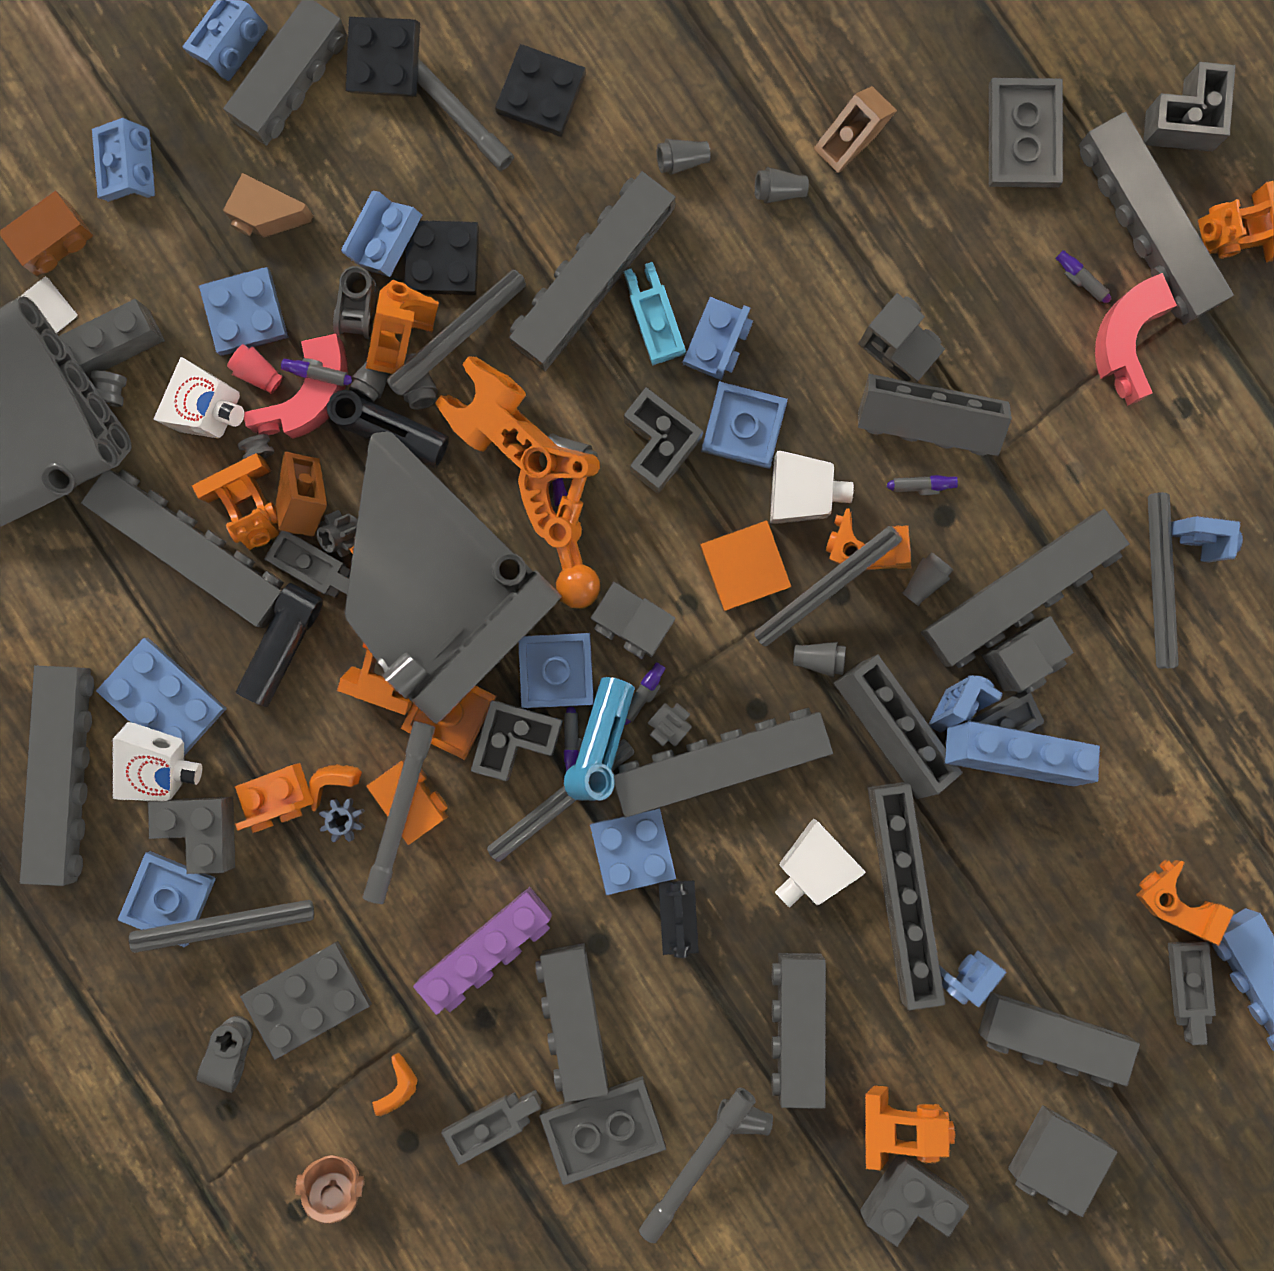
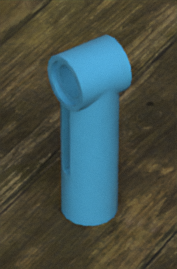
(600, 742)

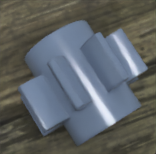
(337, 810)

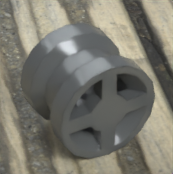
(109, 386)

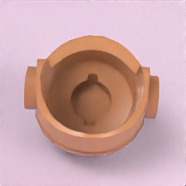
(329, 1189)

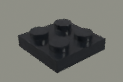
(382, 56)
(540, 90)
(443, 258)

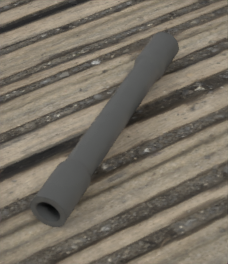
(485, 141)
(382, 871)
(729, 1119)

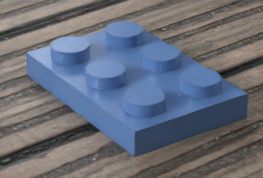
(161, 695)

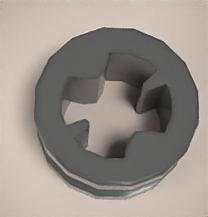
(256, 444)

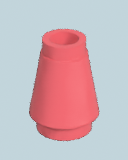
(254, 368)

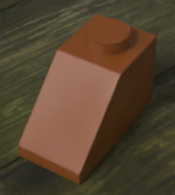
(300, 494)

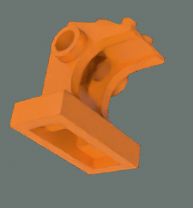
(1224, 231)
(397, 313)
(235, 486)
(840, 542)
(372, 687)
(1205, 921)
(932, 1123)

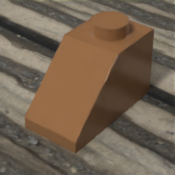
(854, 128)
(263, 209)

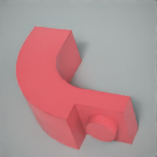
(1118, 333)
(309, 406)

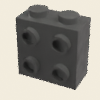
(1061, 1162)

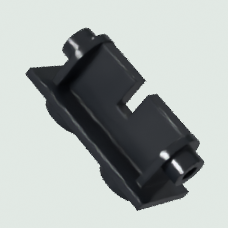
(678, 918)

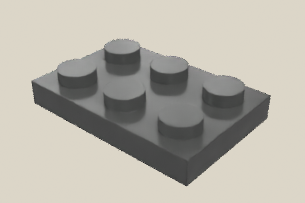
(1025, 132)
(306, 1000)
(603, 1131)

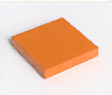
(745, 565)
(460, 726)

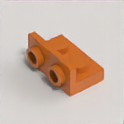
(273, 796)

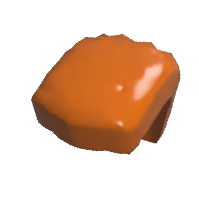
(332, 775)
(405, 1087)

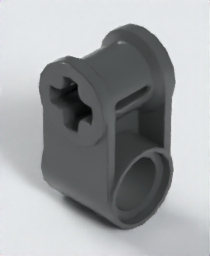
(355, 310)
(224, 1058)

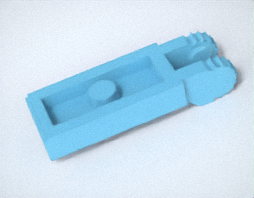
(655, 317)

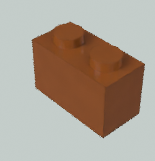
(46, 234)

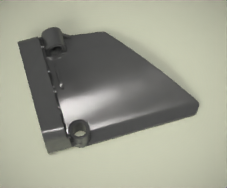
(47, 416)
(431, 584)

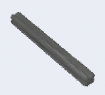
(456, 332)
(1163, 580)
(828, 585)
(544, 813)
(221, 926)

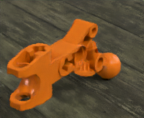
(496, 419)

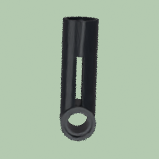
(421, 440)
(293, 616)

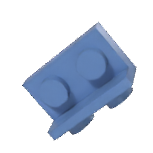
(226, 36)
(123, 160)
(381, 234)
(717, 337)
(1217, 537)
(962, 702)
(975, 981)

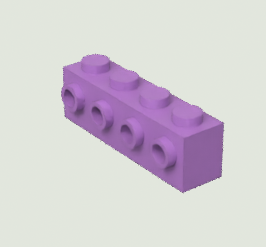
(484, 949)

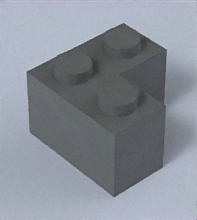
(1199, 116)
(899, 341)
(668, 436)
(633, 620)
(1028, 656)
(506, 731)
(207, 829)
(909, 1192)

